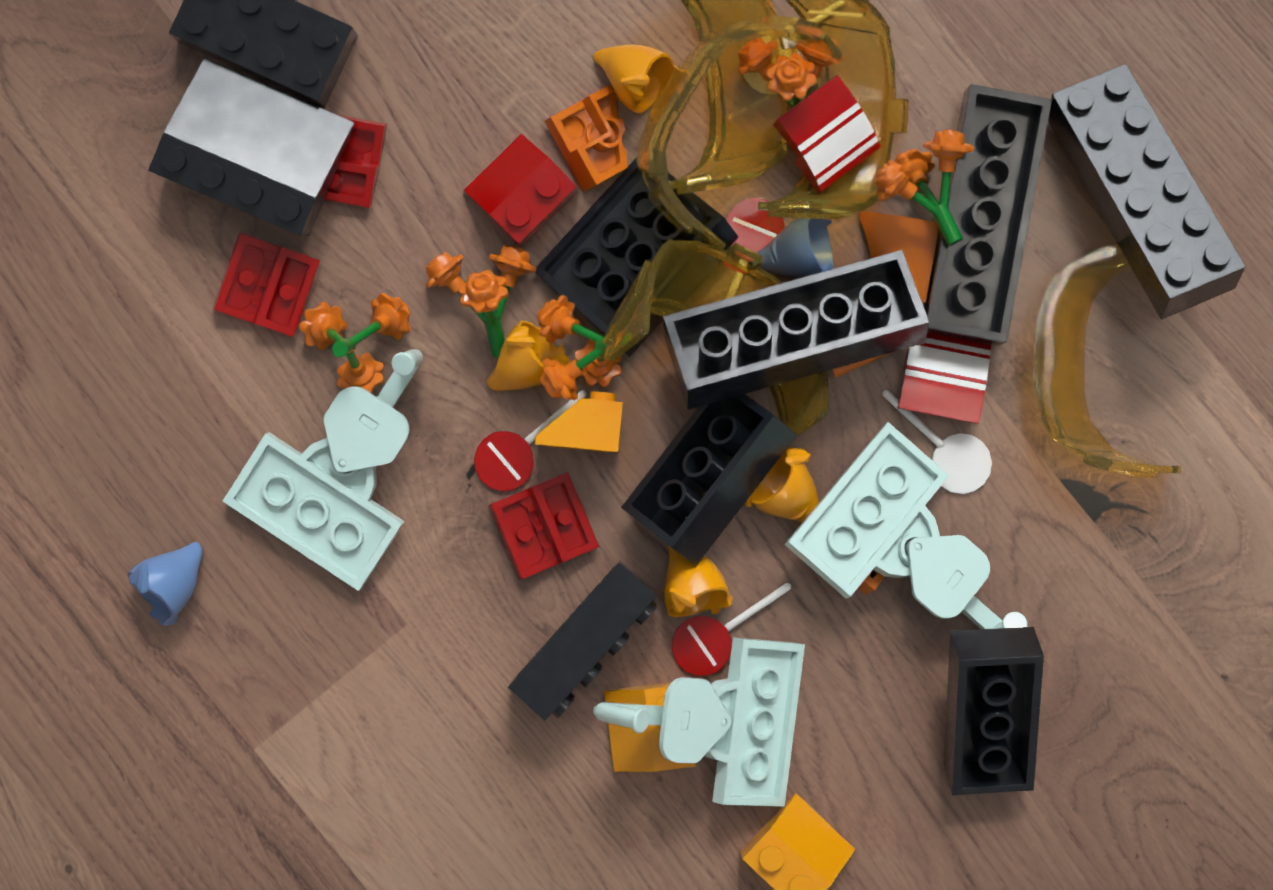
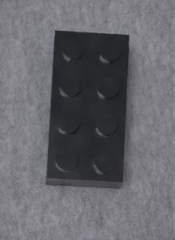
(271, 41)
(708, 474)
(582, 641)
(992, 710)

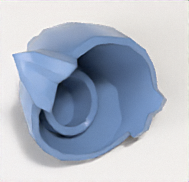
(799, 249)
(168, 581)

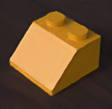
(586, 425)
(639, 750)
(797, 849)

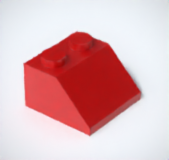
(521, 190)

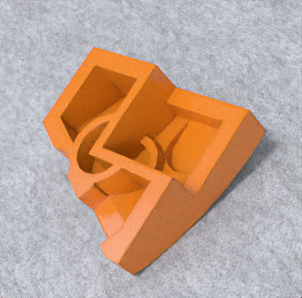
(591, 137)
(914, 236)

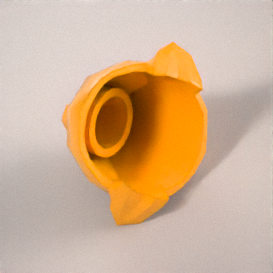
(636, 73)
(522, 359)
(787, 488)
(694, 588)

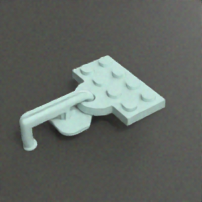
(313, 496)
(873, 514)
(734, 720)

